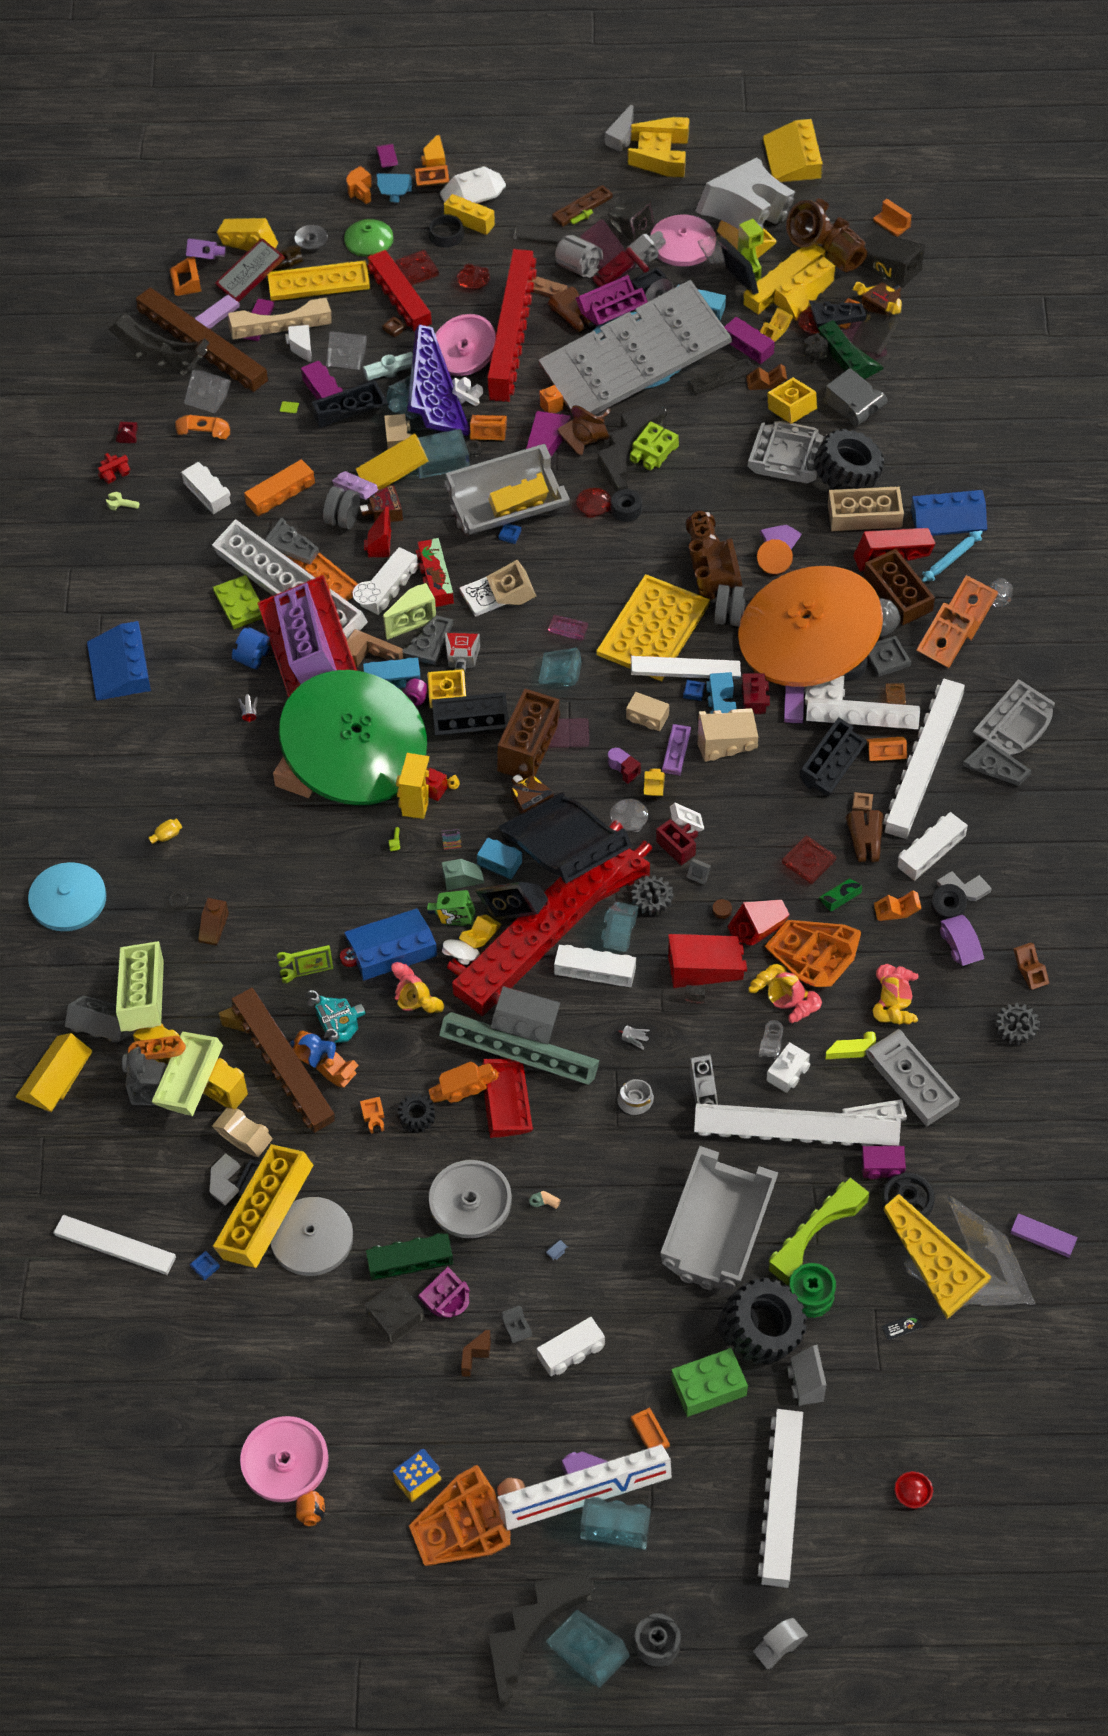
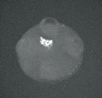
(630, 813)

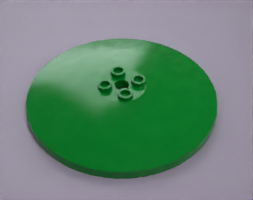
(332, 757)

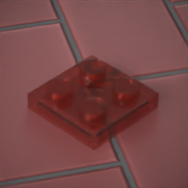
(417, 267)
(809, 859)

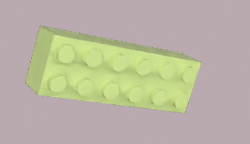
(140, 986)

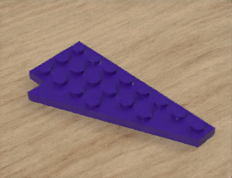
(432, 386)

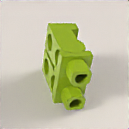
(653, 446)

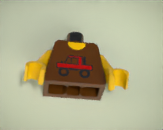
(880, 298)

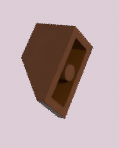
(213, 921)

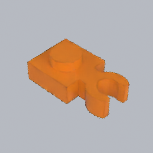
(373, 1112)

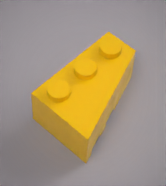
(519, 496)
(413, 787)

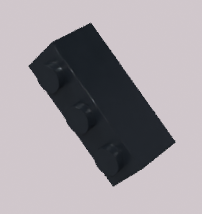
(512, 900)

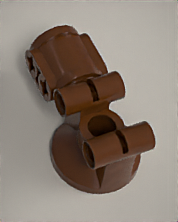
(810, 226)
(711, 560)

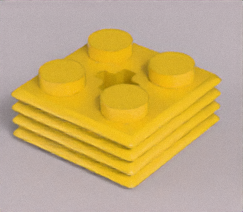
(446, 684)

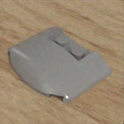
(1017, 719)

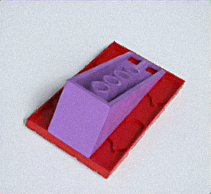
(306, 633)

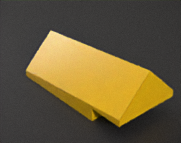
(55, 1072)

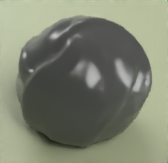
(891, 617)

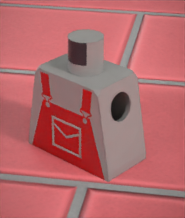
(462, 650)

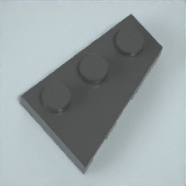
(291, 543)
(430, 642)

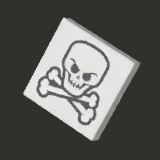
(479, 597)

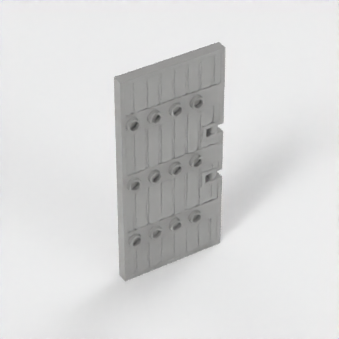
(634, 354)

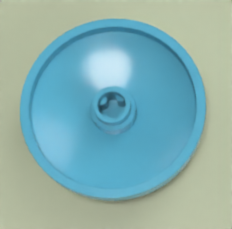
(67, 896)

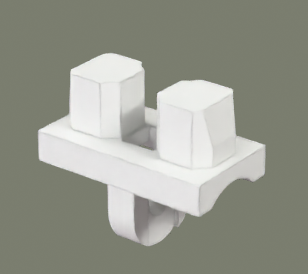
(464, 385)

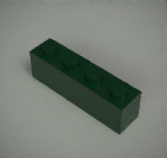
(409, 1256)

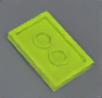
(238, 601)

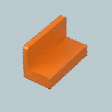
(893, 218)
(887, 748)

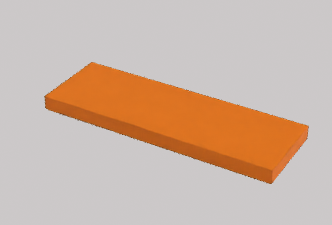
(335, 578)

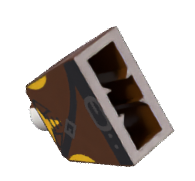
(529, 792)

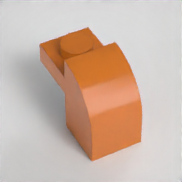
(358, 184)
(340, 1072)

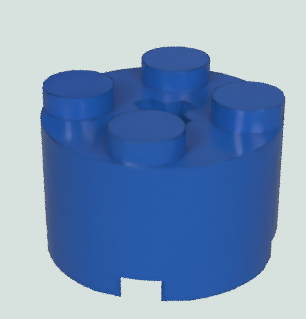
(251, 648)

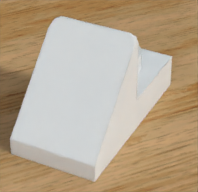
(683, 816)

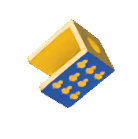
(417, 1475)

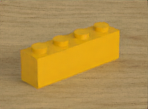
(796, 292)

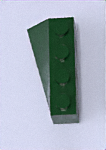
(846, 353)

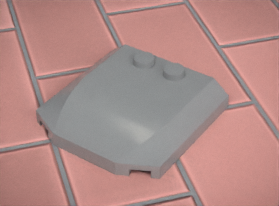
(786, 451)

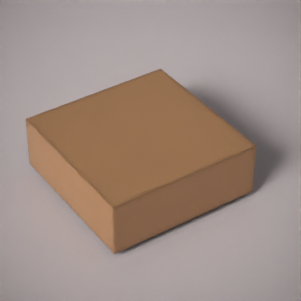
(862, 802)

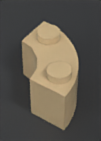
(242, 1132)

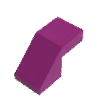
(386, 155)

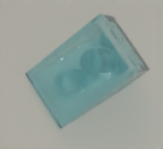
(589, 1648)

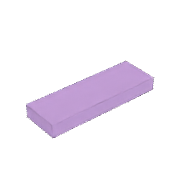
(218, 311)

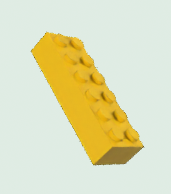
(224, 1084)
(263, 1206)

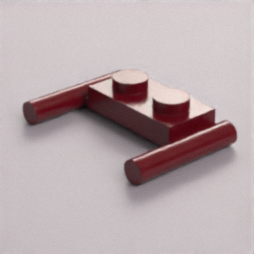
(618, 266)

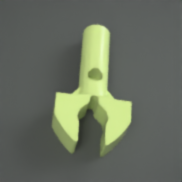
(113, 505)

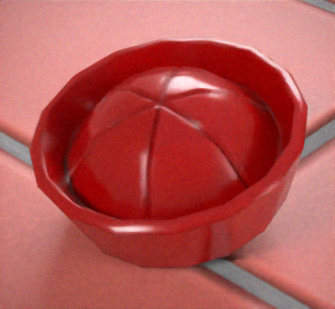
(913, 1489)

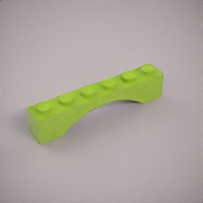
(846, 1202)

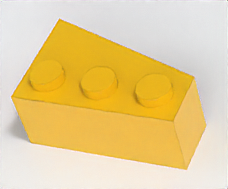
(245, 233)

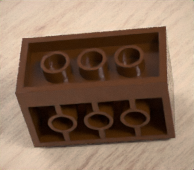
(528, 734)

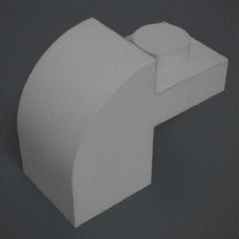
(778, 1641)

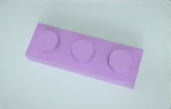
(351, 482)

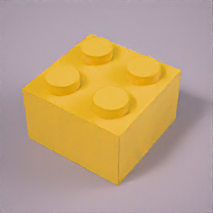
(792, 400)

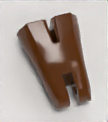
(567, 307)
(866, 833)

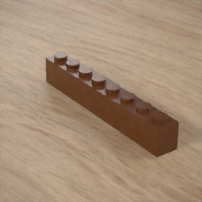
(283, 1060)

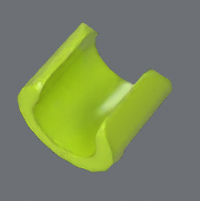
(394, 843)

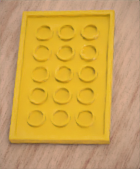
(653, 623)

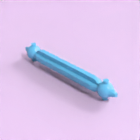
(952, 556)

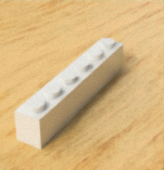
(863, 713)

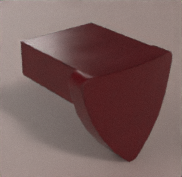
(127, 432)

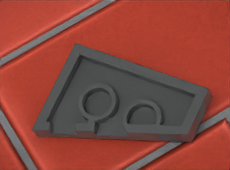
(997, 763)

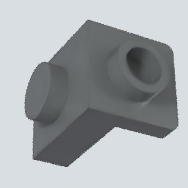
(516, 1324)

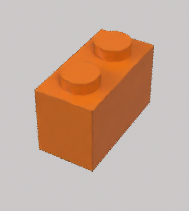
(431, 176)

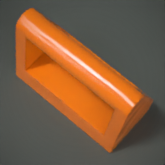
(192, 285)
(488, 427)

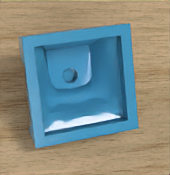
(394, 185)

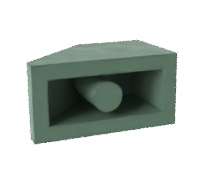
(461, 874)

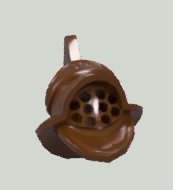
(584, 428)

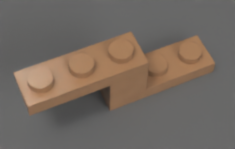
(362, 643)

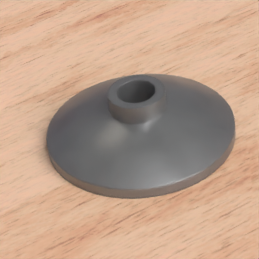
(311, 237)
(658, 288)

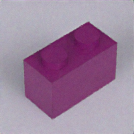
(883, 1161)

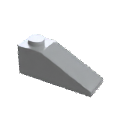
(620, 131)

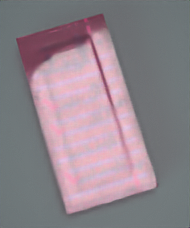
(568, 627)

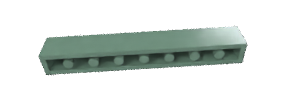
(519, 1048)

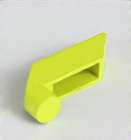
(851, 1048)

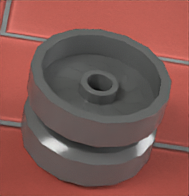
(341, 507)
(729, 605)

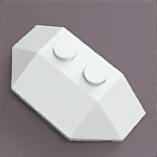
(475, 185)

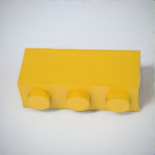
(470, 214)

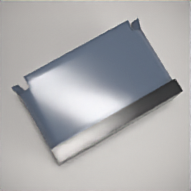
(556, 1249)

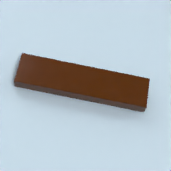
(586, 202)

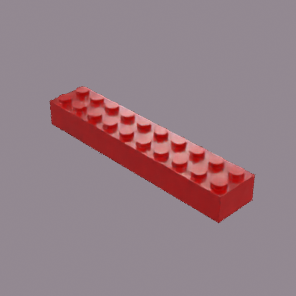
(511, 325)

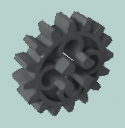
(661, 900)
(1028, 1023)

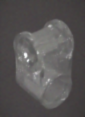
(771, 1043)

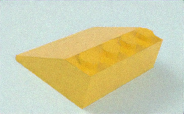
(793, 152)

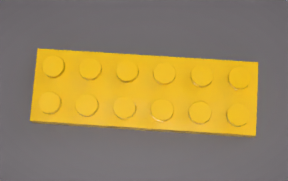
(318, 280)

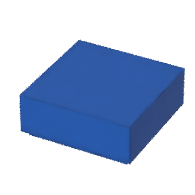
(510, 533)
(694, 690)
(205, 1265)

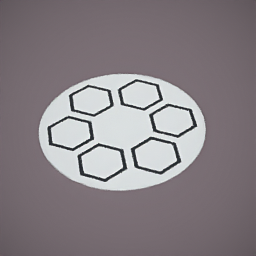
(367, 592)

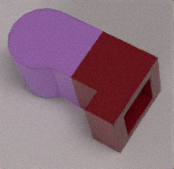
(624, 764)

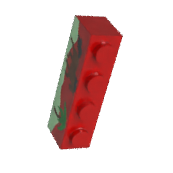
(435, 571)

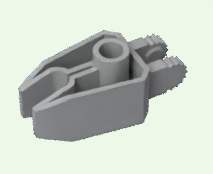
(647, 246)

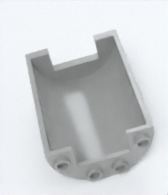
(473, 484)
(716, 1222)

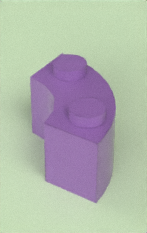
(961, 939)

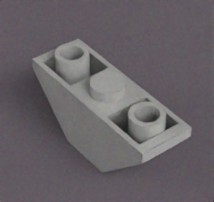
(703, 1080)

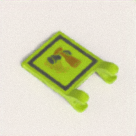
(305, 962)

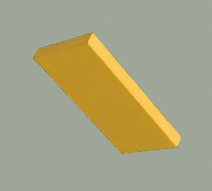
(394, 463)

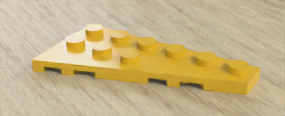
(943, 1265)

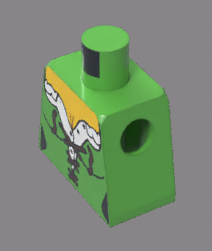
(454, 908)

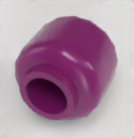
(416, 691)

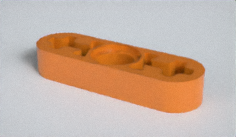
(165, 1051)

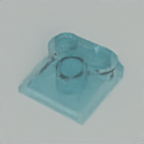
(561, 667)

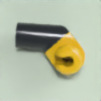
(452, 780)

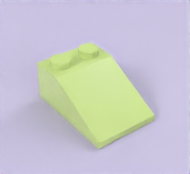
(410, 612)

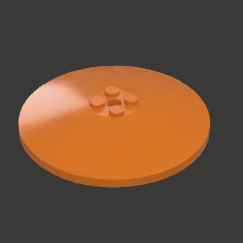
(816, 649)

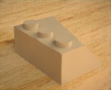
(726, 733)

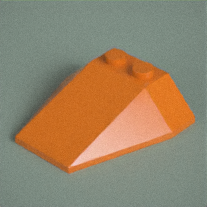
(815, 950)
(461, 1522)

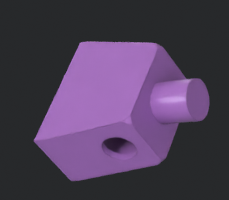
(197, 249)

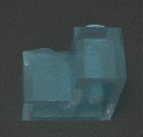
(620, 922)

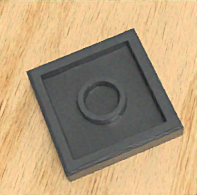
(888, 657)

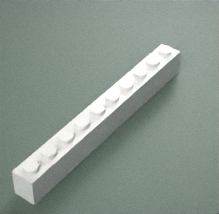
(924, 759)
(797, 1125)

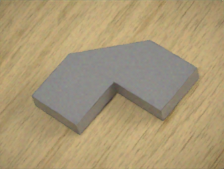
(973, 889)
(220, 1173)

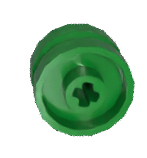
(814, 1287)

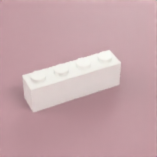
(392, 577)
(932, 846)
(595, 965)

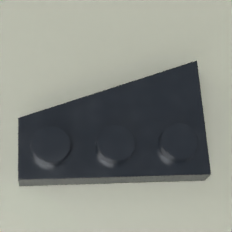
(839, 313)

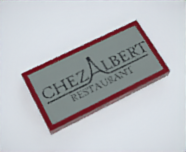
(250, 270)

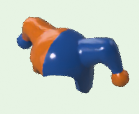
(311, 1048)

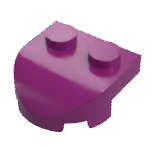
(446, 1295)

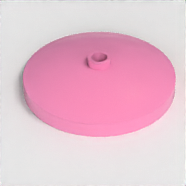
(682, 239)
(466, 343)
(279, 1442)

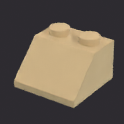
(511, 584)

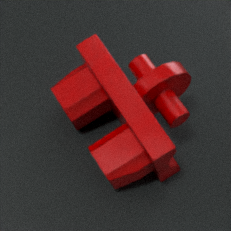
(112, 465)

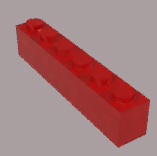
(399, 290)

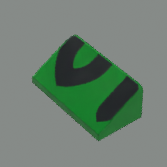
(841, 894)

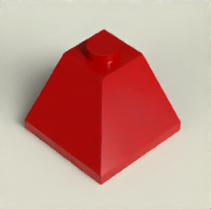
(379, 536)

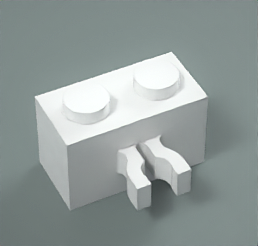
(788, 1067)

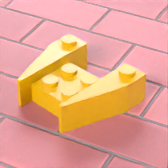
(655, 146)

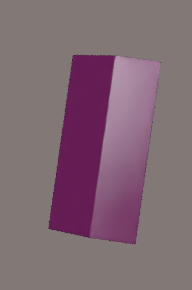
(611, 301)

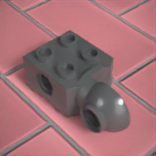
(142, 1076)

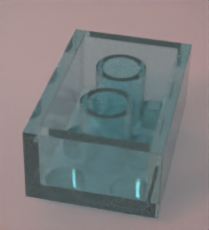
(444, 453)
(615, 1523)

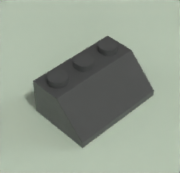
(525, 1015)
(94, 1017)

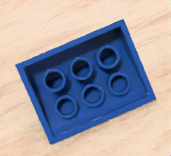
(119, 662)
(391, 940)

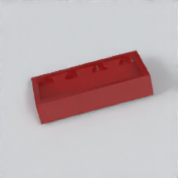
(507, 1099)

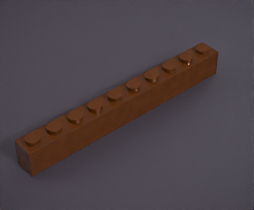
(190, 330)

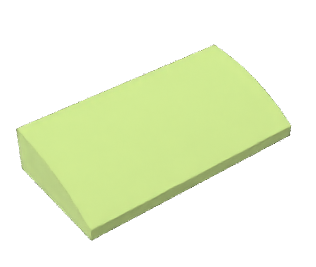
(188, 1074)

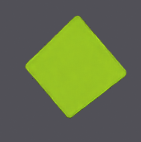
(290, 407)

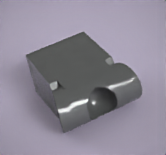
(854, 397)

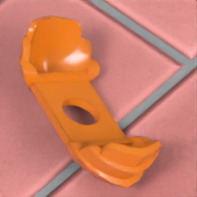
(215, 425)

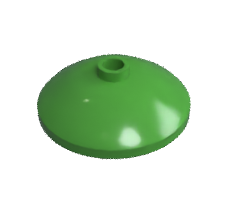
(368, 237)

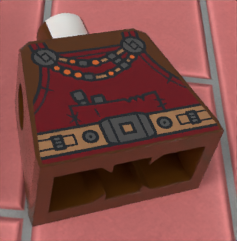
(379, 500)

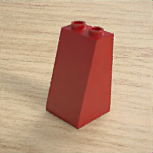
(705, 959)

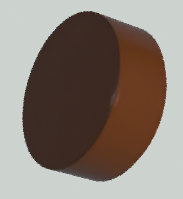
(722, 909)

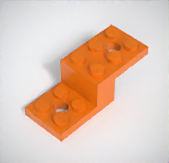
(957, 621)

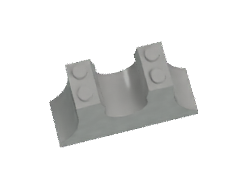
(746, 195)

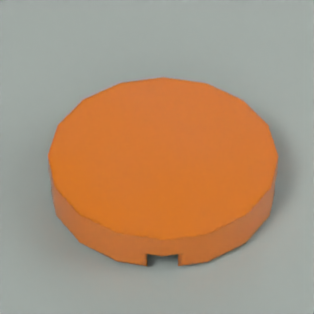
(774, 557)

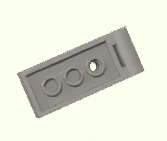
(918, 1084)

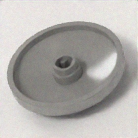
(470, 1199)
(316, 1251)

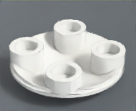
(460, 950)

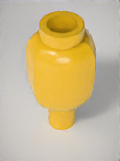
(166, 831)

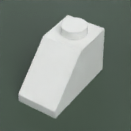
(300, 341)

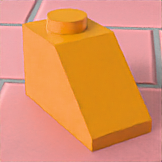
(433, 153)

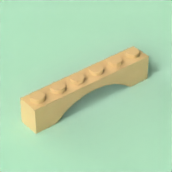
(248, 324)

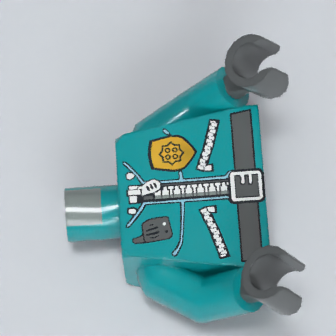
(336, 1016)

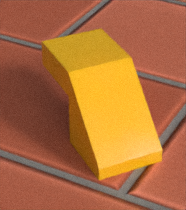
(777, 326)
(481, 931)

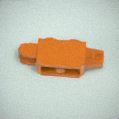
(463, 1082)

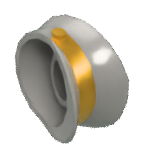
(635, 1097)

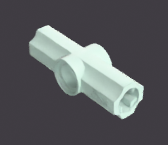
(388, 366)

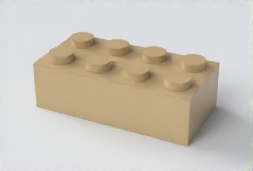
(865, 508)

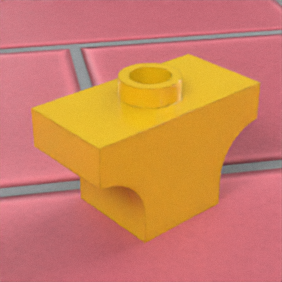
(654, 782)

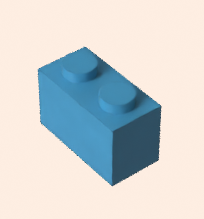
(499, 858)

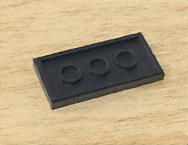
(738, 266)

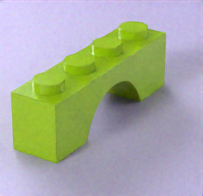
(749, 237)

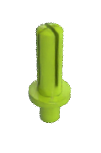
(585, 214)

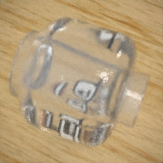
(1004, 590)

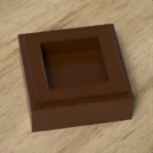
(394, 327)

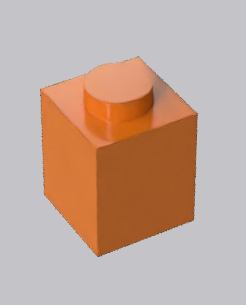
(551, 400)

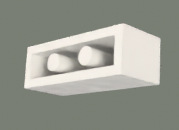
(206, 487)
(571, 1347)

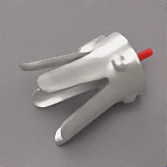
(248, 711)
(630, 1034)

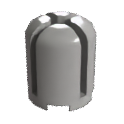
(578, 255)

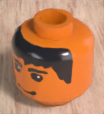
(310, 1508)

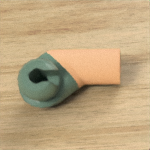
(543, 1198)

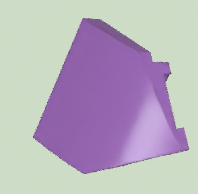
(783, 533)

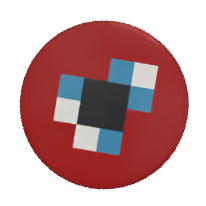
(347, 958)

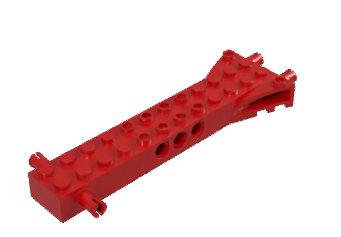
(536, 934)

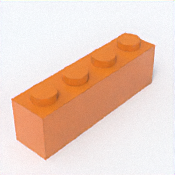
(279, 487)

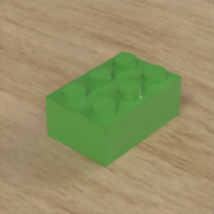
(709, 1382)

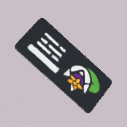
(902, 1326)

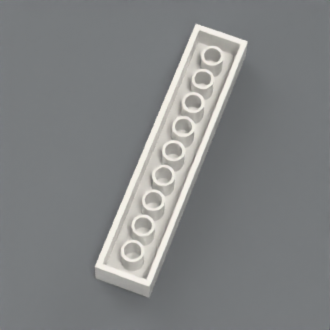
(274, 570)

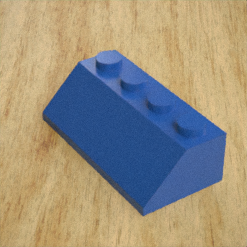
(950, 512)

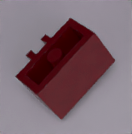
(754, 692)
(677, 841)

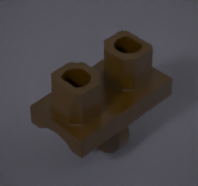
(292, 256)

